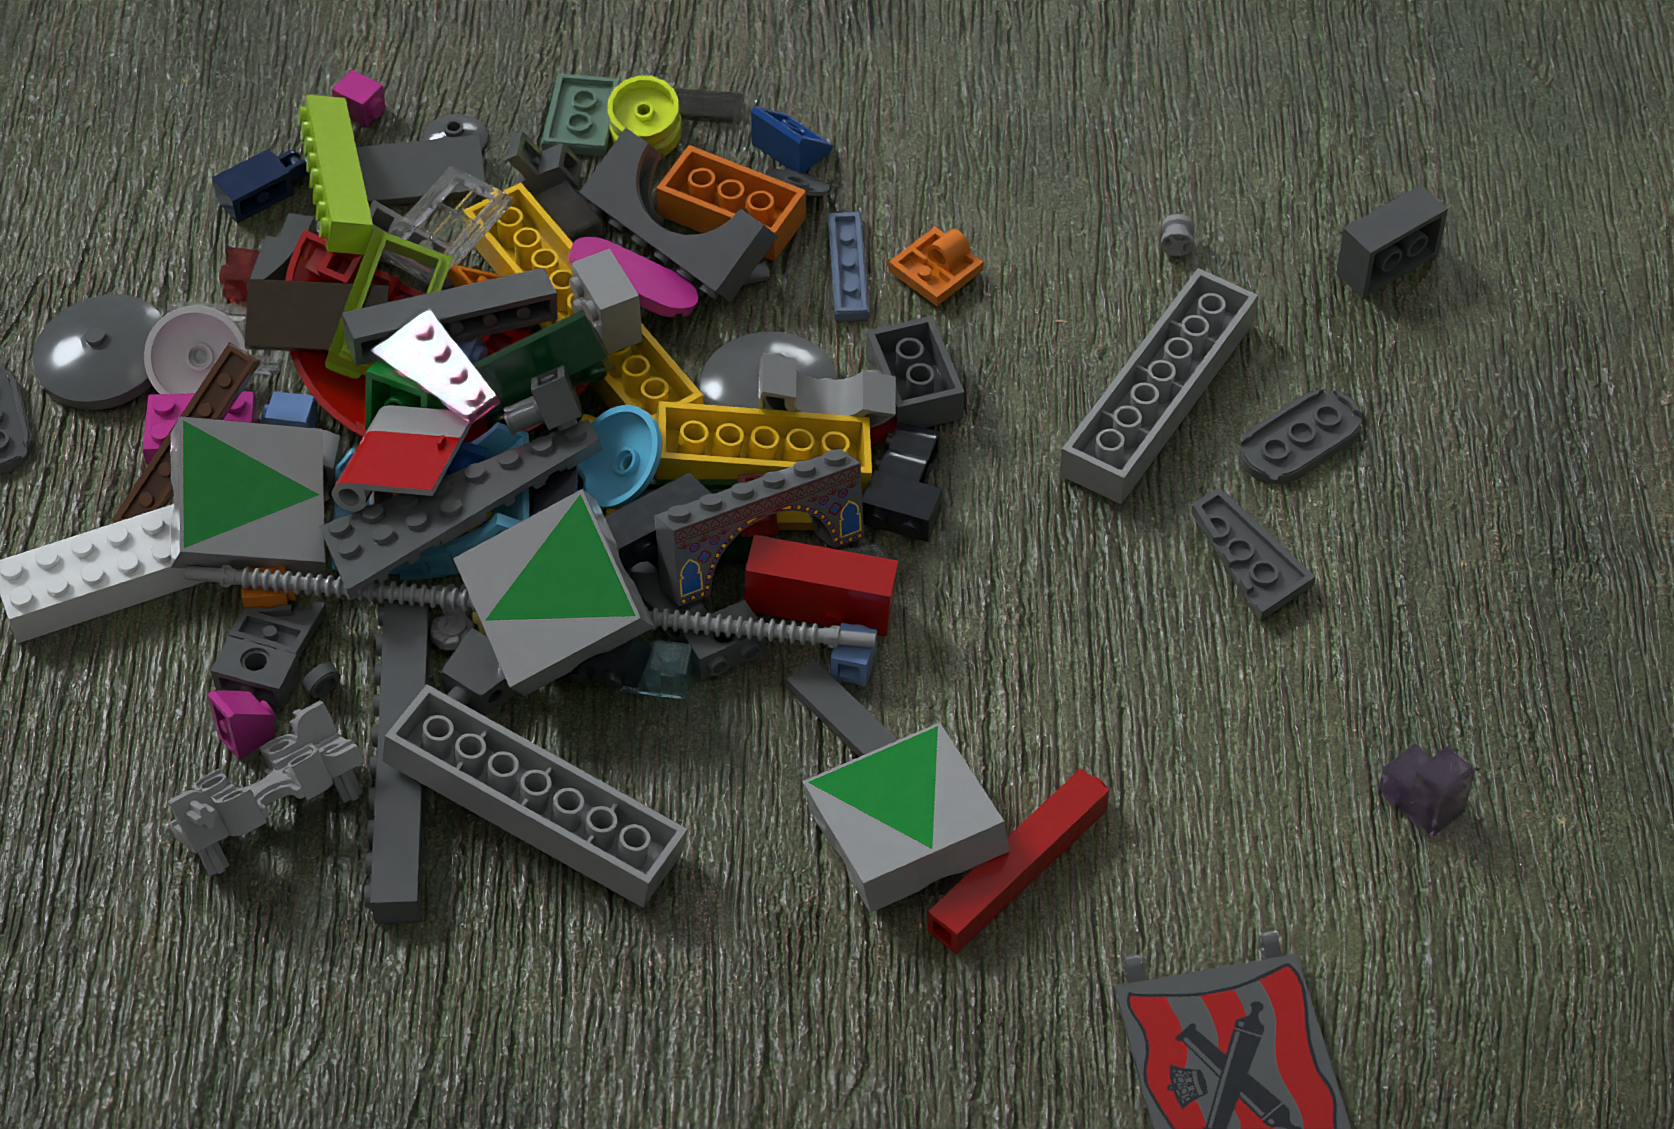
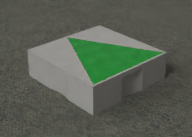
(247, 495)
(552, 592)
(906, 816)

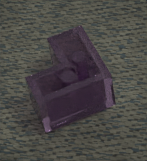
(1428, 788)

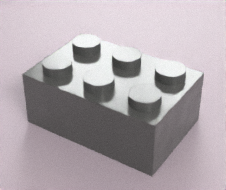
(1391, 240)
(925, 376)

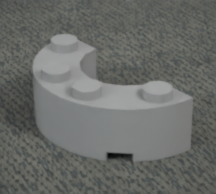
(863, 395)

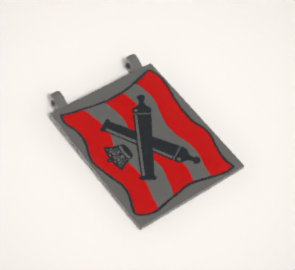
(1230, 1046)

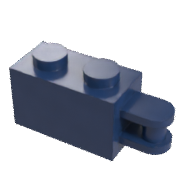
(258, 183)

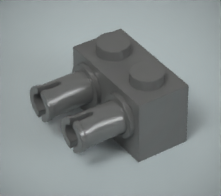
(552, 403)

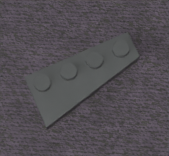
(1255, 559)

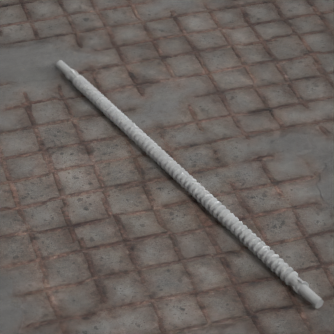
(229, 576)

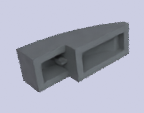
(277, 251)

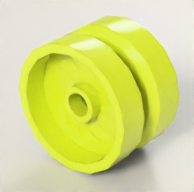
(648, 110)

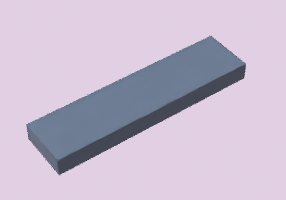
(848, 266)

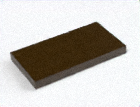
(299, 313)

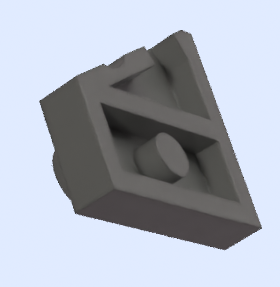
(279, 626)

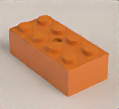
(709, 190)

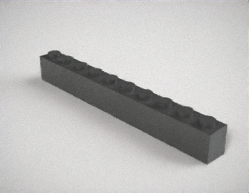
(397, 799)

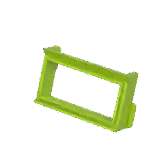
(339, 357)

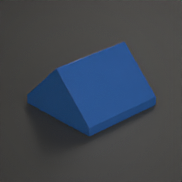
(787, 139)

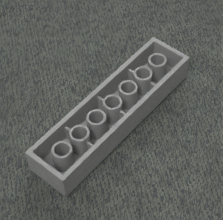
(1158, 386)
(534, 795)

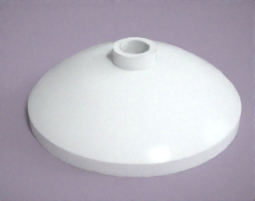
(175, 340)

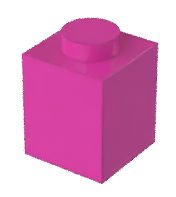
(363, 97)

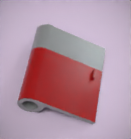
(401, 453)

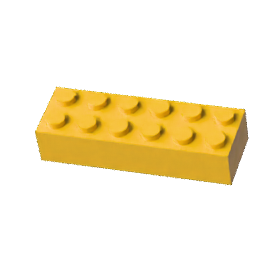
(741, 440)

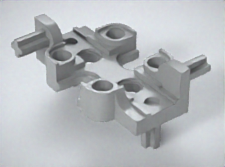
(297, 766)

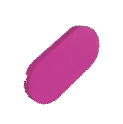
(657, 286)

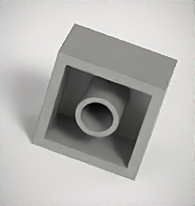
(607, 300)

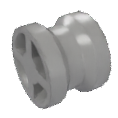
(1177, 235)

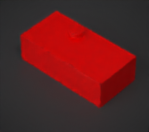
(819, 584)

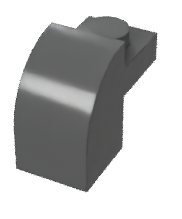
(542, 169)

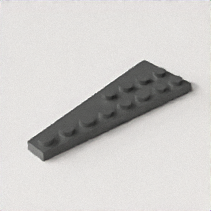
(404, 526)

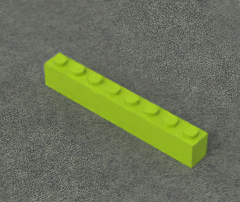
(335, 174)

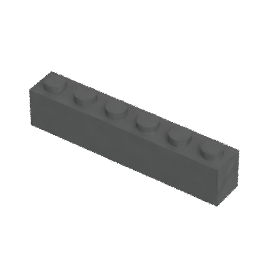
(462, 311)

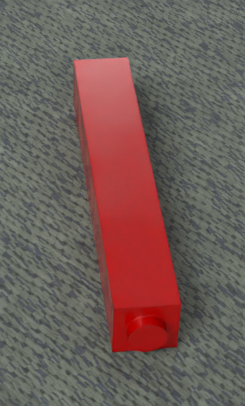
(1032, 849)

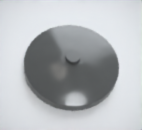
(96, 352)
(733, 370)

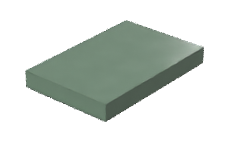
(580, 114)

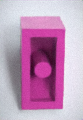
(241, 720)

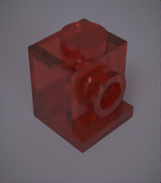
(237, 272)

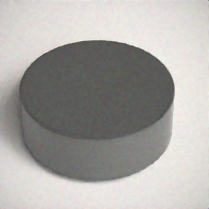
(321, 680)

